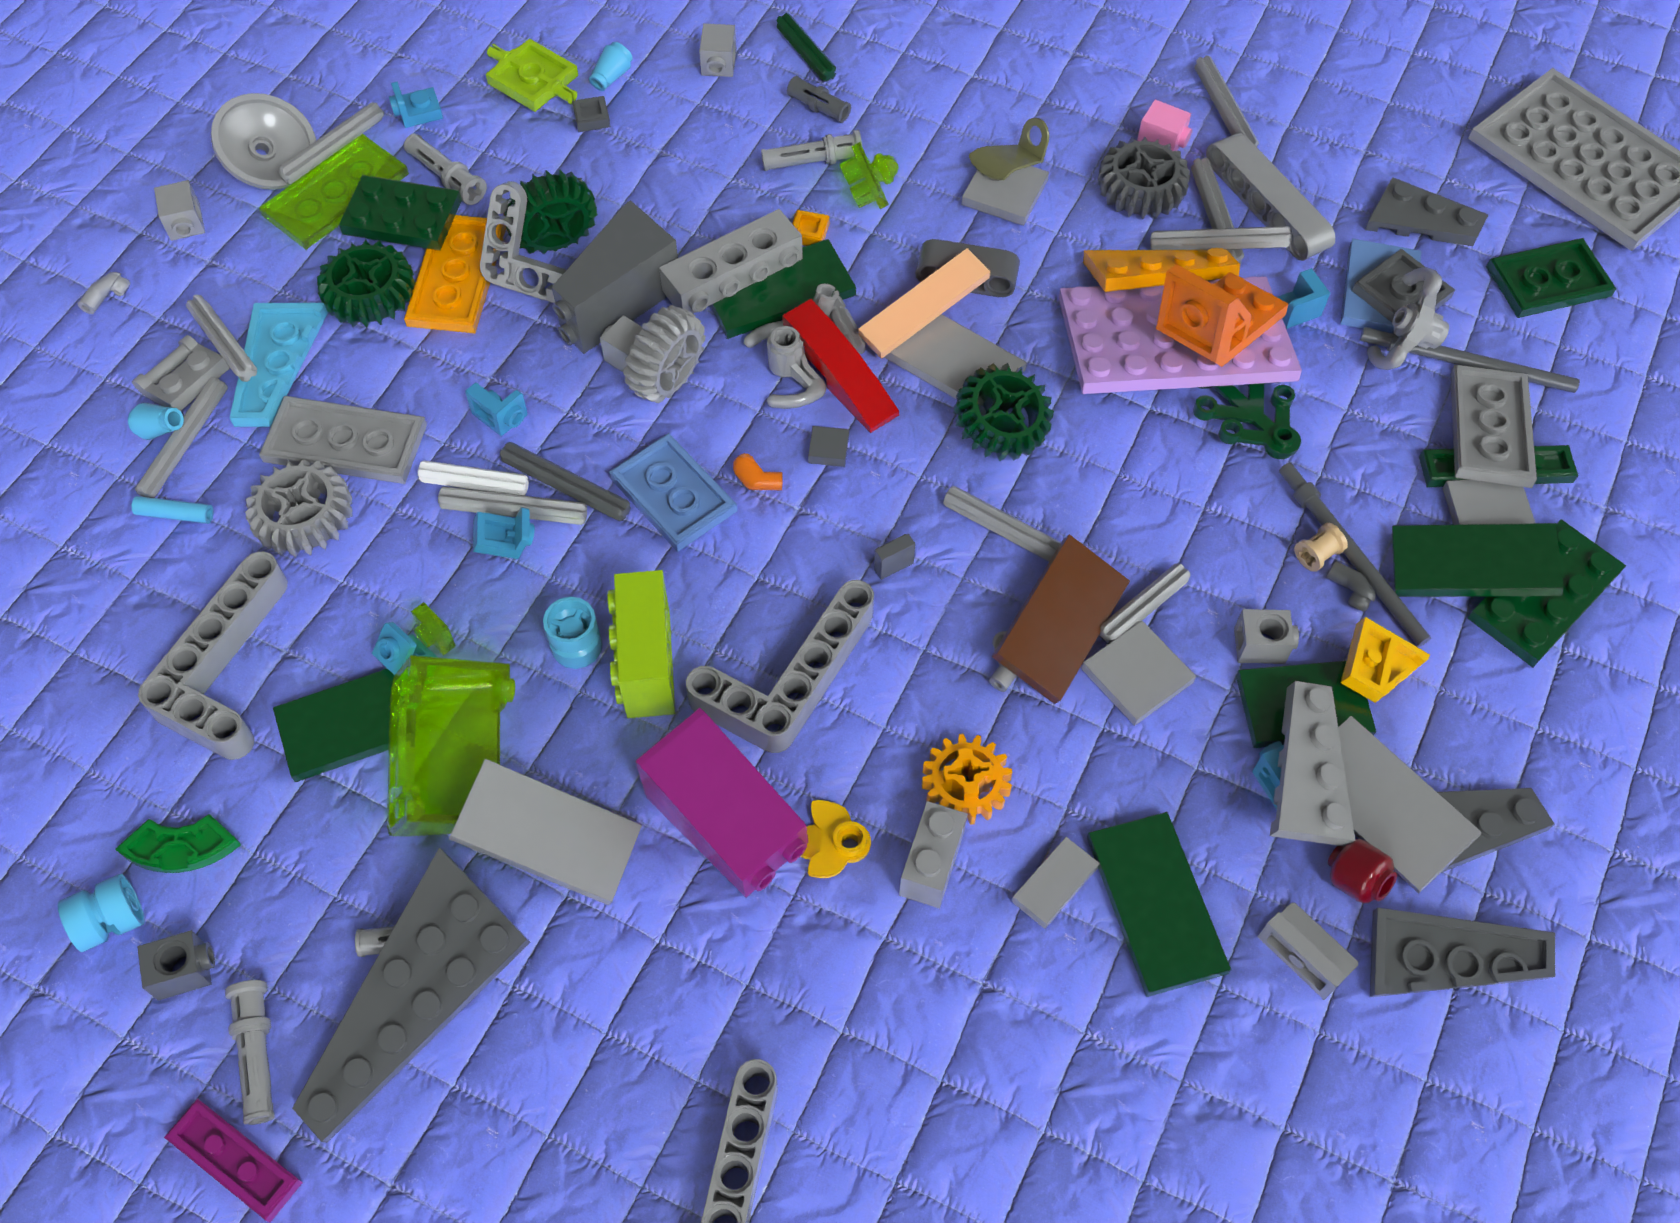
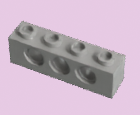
(731, 262)

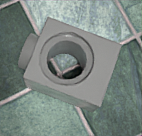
(718, 50)
(179, 210)
(1254, 647)

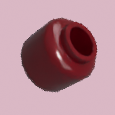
(1362, 871)

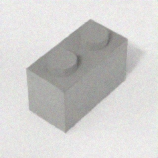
(933, 854)

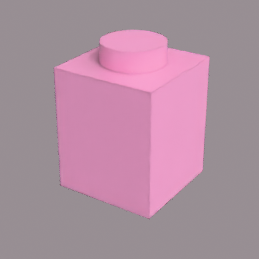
(1166, 124)

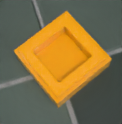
(811, 226)

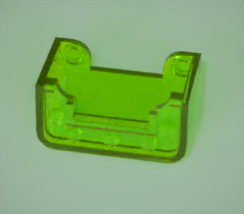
(439, 737)

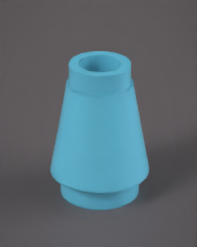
(611, 65)
(154, 420)

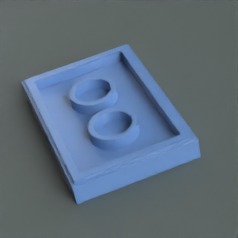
(1362, 259)
(673, 492)

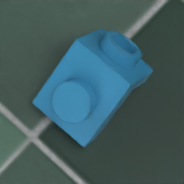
(502, 534)
(396, 646)

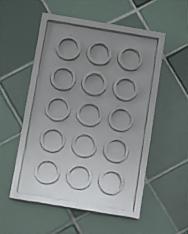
(1586, 157)

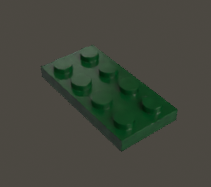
(1536, 623)

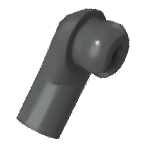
(1355, 581)

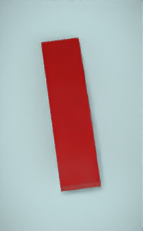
(842, 366)

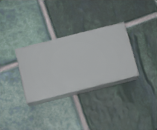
(1055, 882)

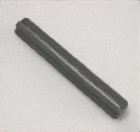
(565, 481)

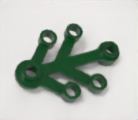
(1252, 411)

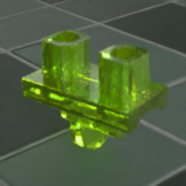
(880, 170)

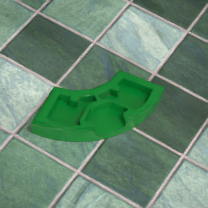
(180, 848)

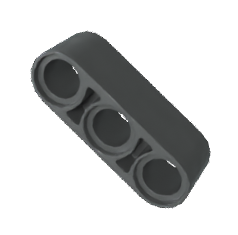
(1001, 264)

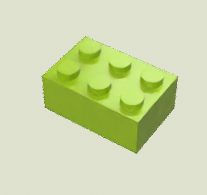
(641, 644)

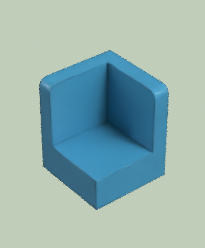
(1306, 299)

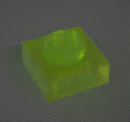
(432, 629)

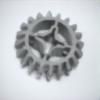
(664, 353)
(302, 518)

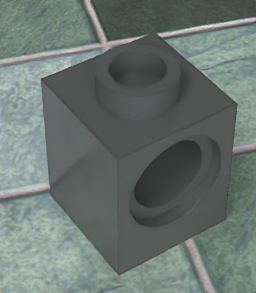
(159, 957)

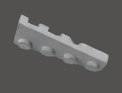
(1313, 782)

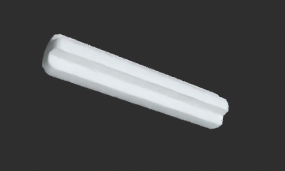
(473, 478)

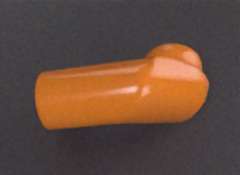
(753, 476)

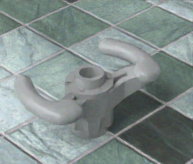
(1415, 322)
(788, 359)

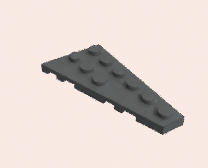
(427, 972)

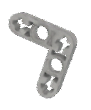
(511, 261)

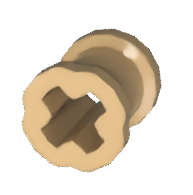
(1320, 547)

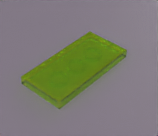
(319, 198)

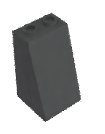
(613, 277)

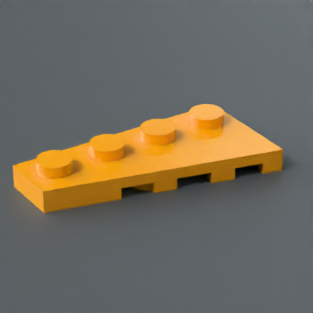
(1148, 268)

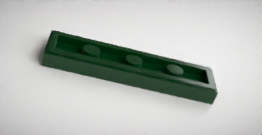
(1552, 464)

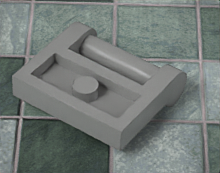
(187, 380)

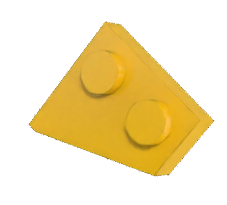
(1379, 660)

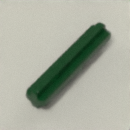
(806, 47)

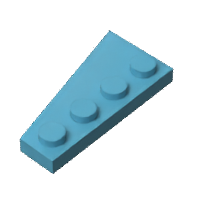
(277, 346)

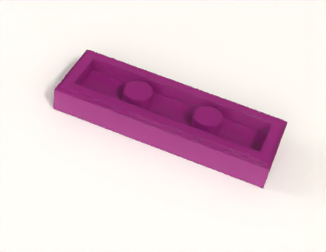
(233, 1160)

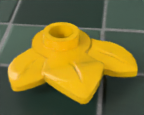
(826, 839)

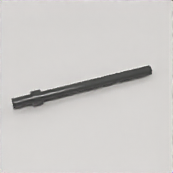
(1474, 360)
(1309, 497)

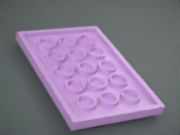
(1123, 351)

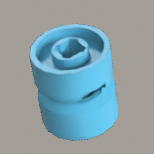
(572, 632)
(92, 916)

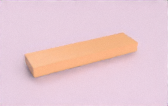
(924, 303)

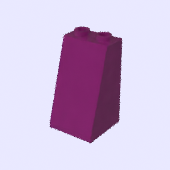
(721, 803)

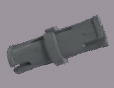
(802, 90)

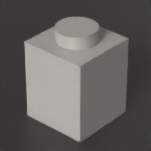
(616, 341)

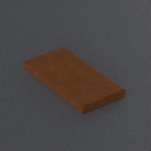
(1061, 619)

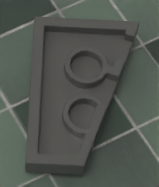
(1420, 211)

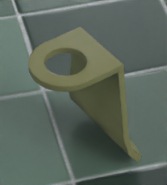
(1002, 160)

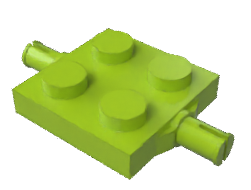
(531, 74)

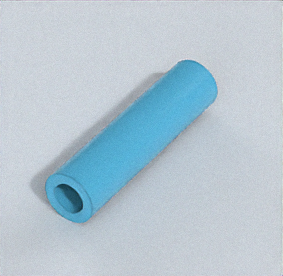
(172, 509)

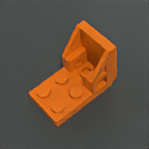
(1216, 317)

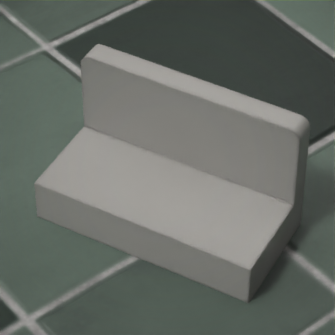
(1308, 950)

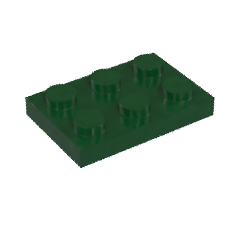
(400, 212)

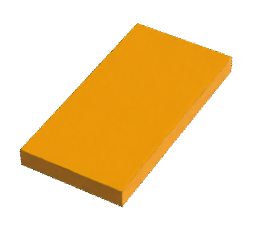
(450, 282)

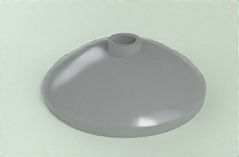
(259, 123)

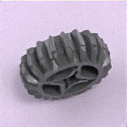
(1143, 177)

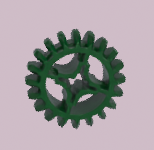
(556, 212)
(365, 283)
(1003, 431)

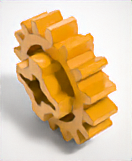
(983, 772)

